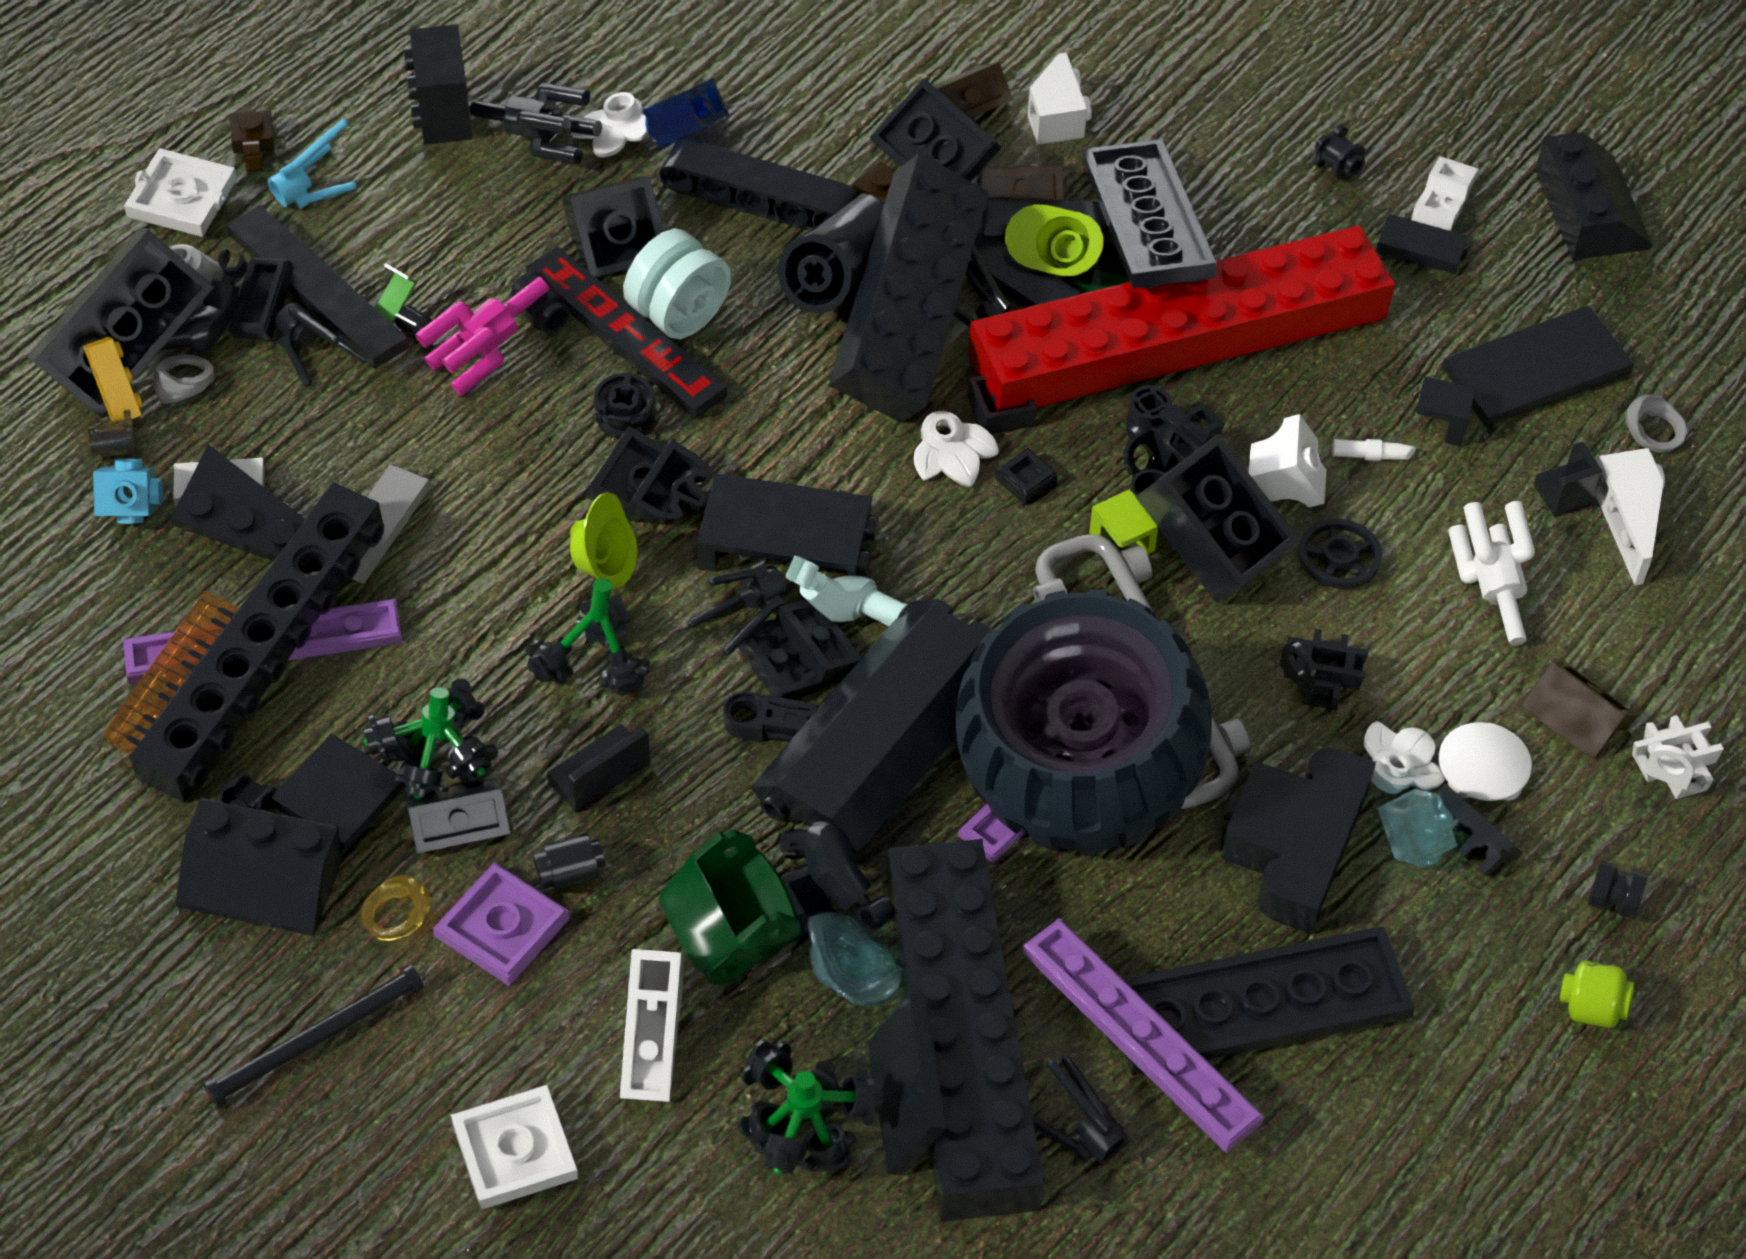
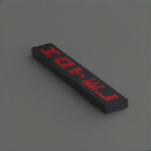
(630, 334)

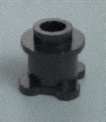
(1339, 153)

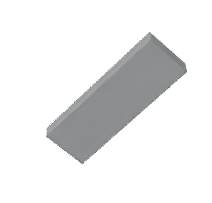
(398, 497)

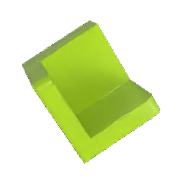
(1124, 522)

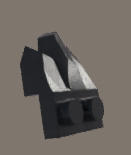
(652, 478)

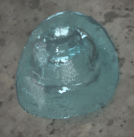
(852, 960)

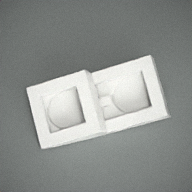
(1444, 194)

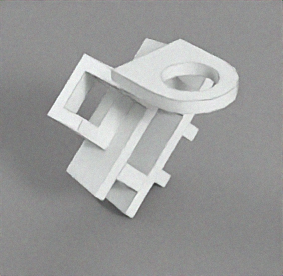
(1674, 759)

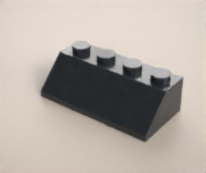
(134, 301)

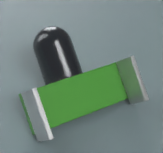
(393, 301)

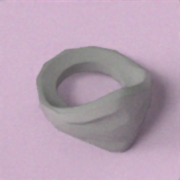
(172, 389)
(1659, 407)

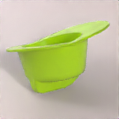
(1054, 240)
(604, 542)

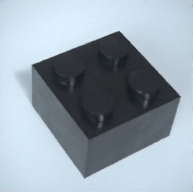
(438, 84)

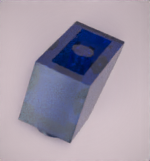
(685, 113)

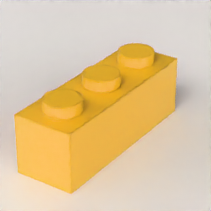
(113, 378)

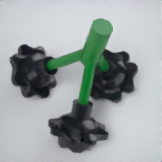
(603, 621)

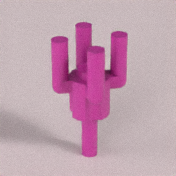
(478, 334)

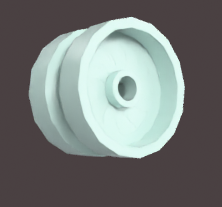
(677, 283)

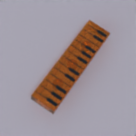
(169, 671)

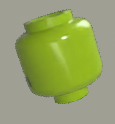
(1597, 994)

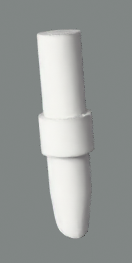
(1372, 449)

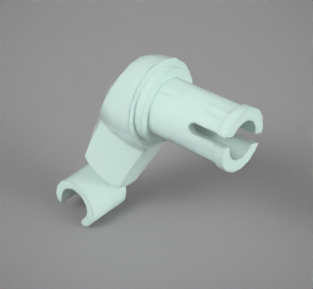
(844, 596)

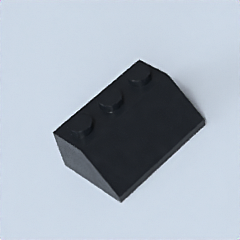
(1589, 198)
(258, 866)

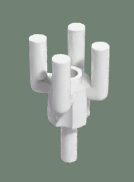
(1496, 562)

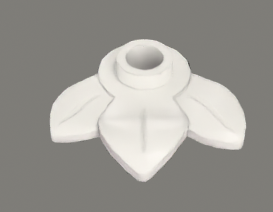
(621, 121)
(954, 453)
(1402, 758)

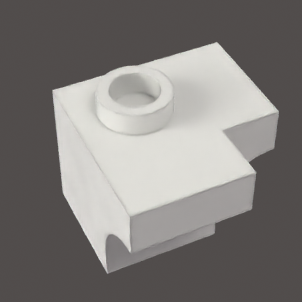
(1289, 464)

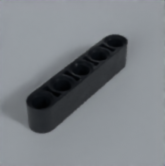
(753, 185)

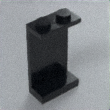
(784, 522)

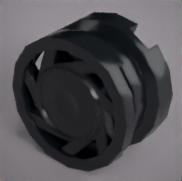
(624, 402)

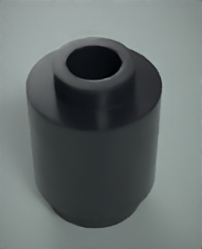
(547, 312)
(569, 862)

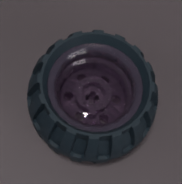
(1078, 651)

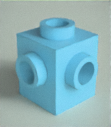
(112, 495)

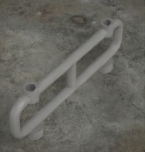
(1129, 569)

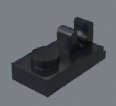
(1483, 835)

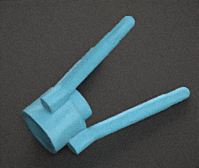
(292, 181)

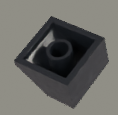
(612, 223)

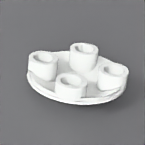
(1485, 762)

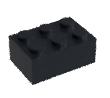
(1217, 518)

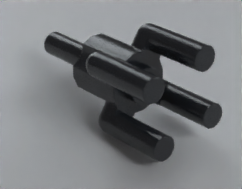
(542, 120)

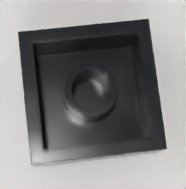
(997, 421)

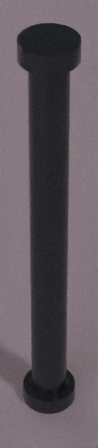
(313, 1035)

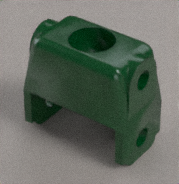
(729, 907)

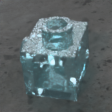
(1418, 827)

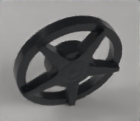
(1339, 554)

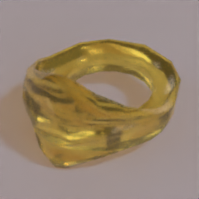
(396, 888)

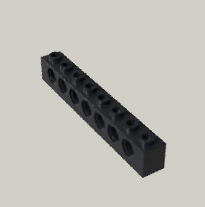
(237, 649)

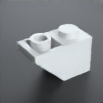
(1056, 103)

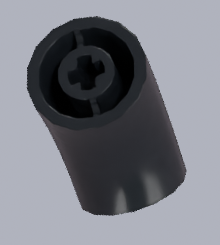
(828, 262)

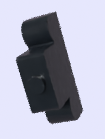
(1297, 831)

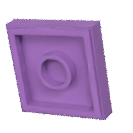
(501, 923)

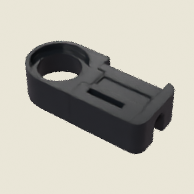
(775, 718)

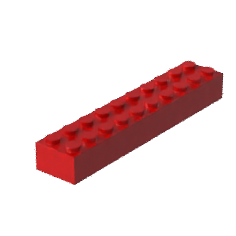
(1144, 333)

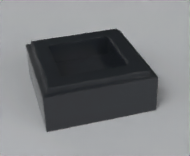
(1026, 476)

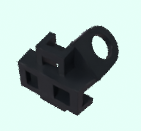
(1173, 439)
(1301, 665)

